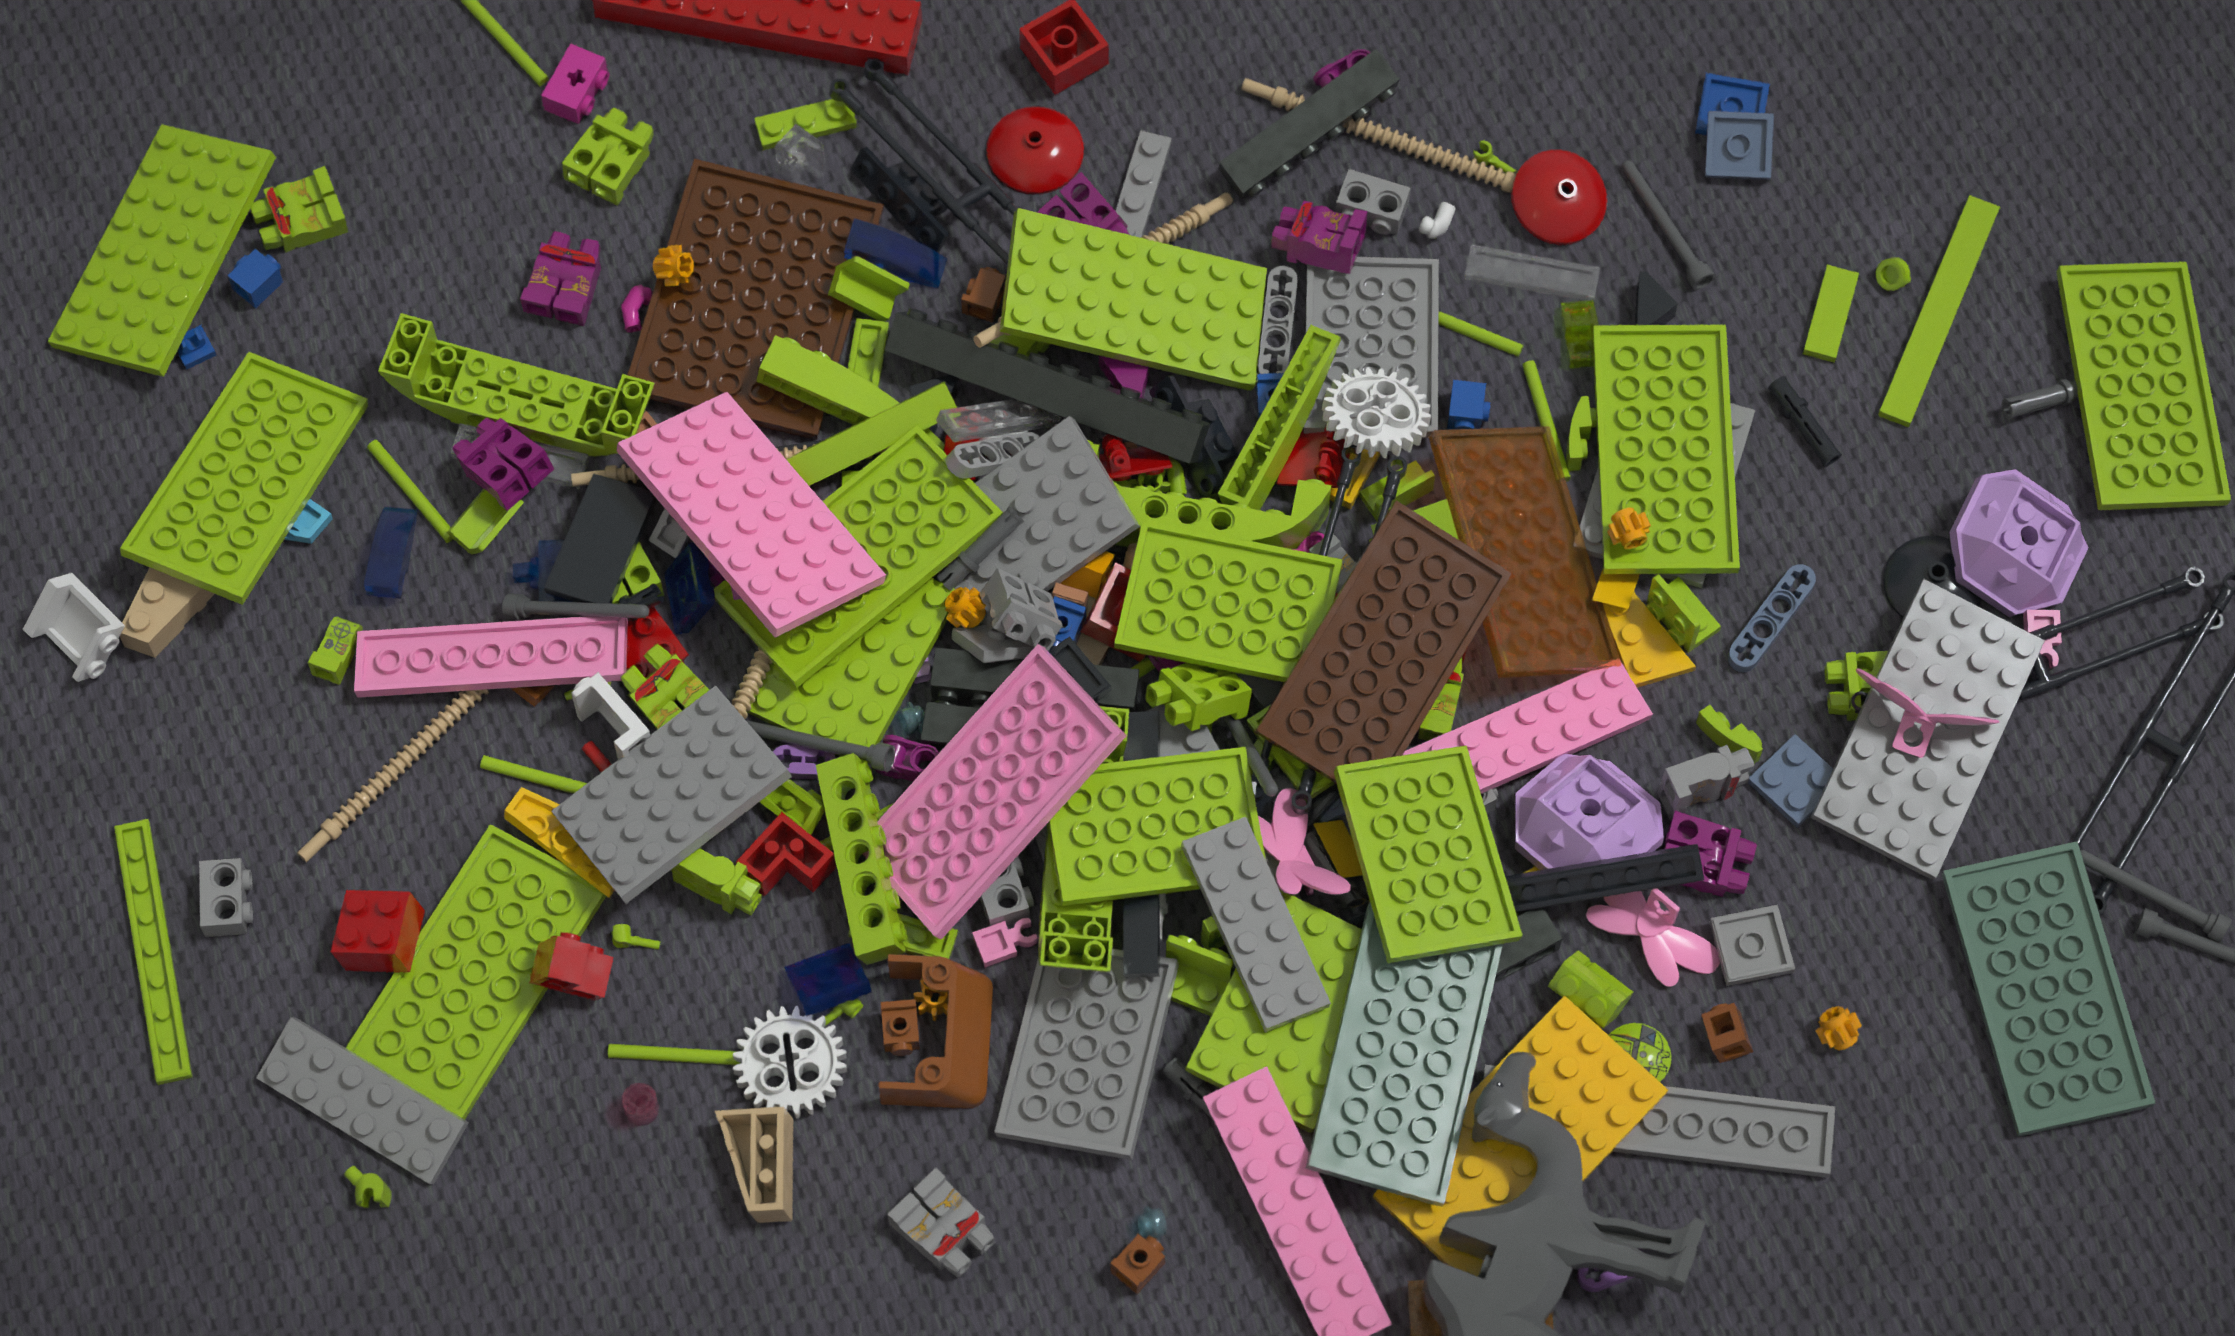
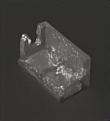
(798, 154)

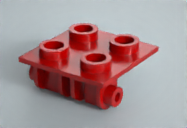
(1314, 458)
(1123, 463)
(646, 633)

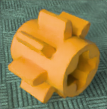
(673, 265)
(1629, 528)
(965, 607)
(933, 1008)
(1838, 1028)

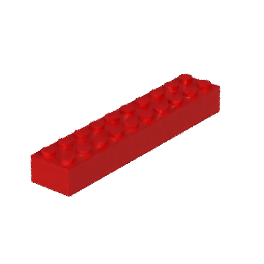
(817, 29)

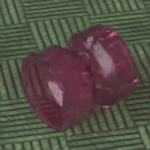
(643, 1111)

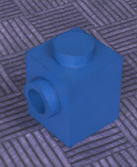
(255, 277)
(1467, 405)

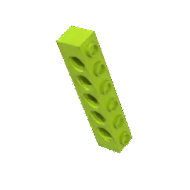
(835, 780)

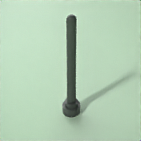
(1697, 272)
(519, 607)
(879, 756)
(1254, 759)
(2212, 924)
(2152, 925)

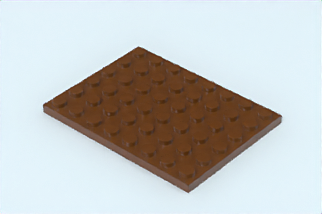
(759, 272)

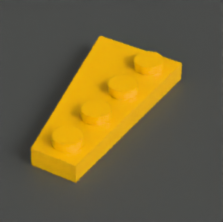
(535, 819)

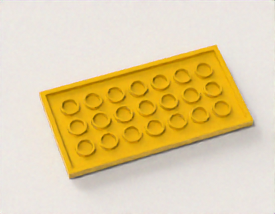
(1576, 1080)

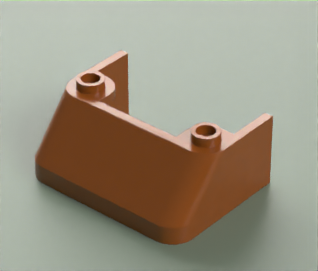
(961, 1075)

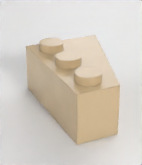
(160, 612)
(762, 1159)

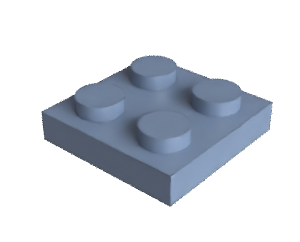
(1739, 145)
(1792, 780)

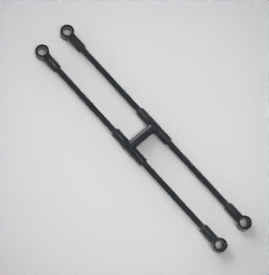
(956, 206)
(1344, 481)
(2046, 681)
(2146, 733)

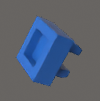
(195, 348)

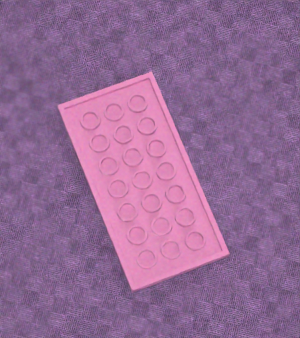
(751, 514)
(994, 789)

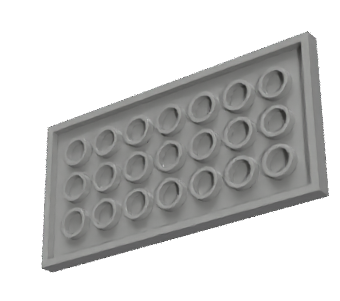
(1947, 662)

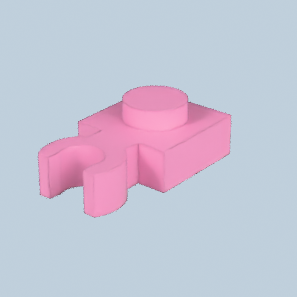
(2040, 618)
(999, 943)

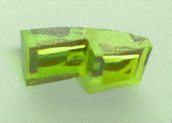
(1578, 324)

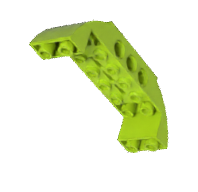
(533, 400)
(1234, 520)
(1077, 933)

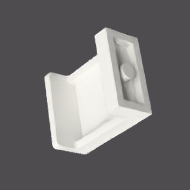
(76, 624)
(597, 695)

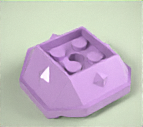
(1991, 551)
(1553, 821)

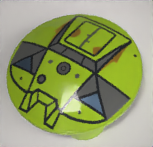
(1645, 1046)

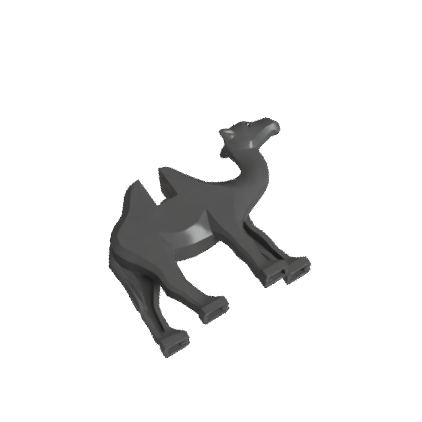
(1542, 1232)

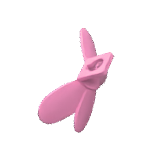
(1914, 713)
(1286, 844)
(1660, 940)

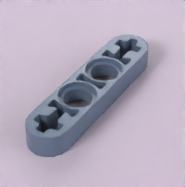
(1771, 618)

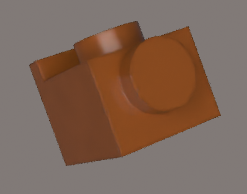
(984, 294)
(900, 1012)
(1729, 1044)
(1136, 1274)

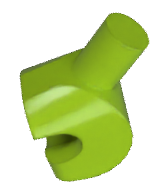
(368, 1186)

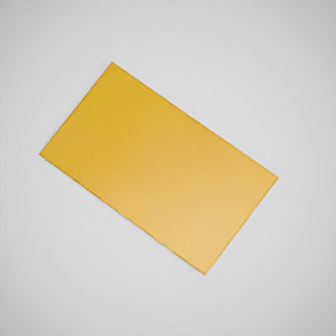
(1616, 589)
(1339, 847)

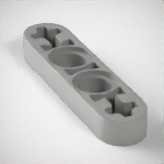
(1274, 325)
(992, 448)

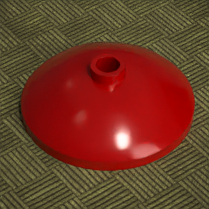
(1038, 165)
(1549, 211)

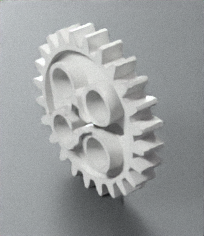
(1376, 412)
(820, 1057)

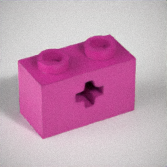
(575, 84)

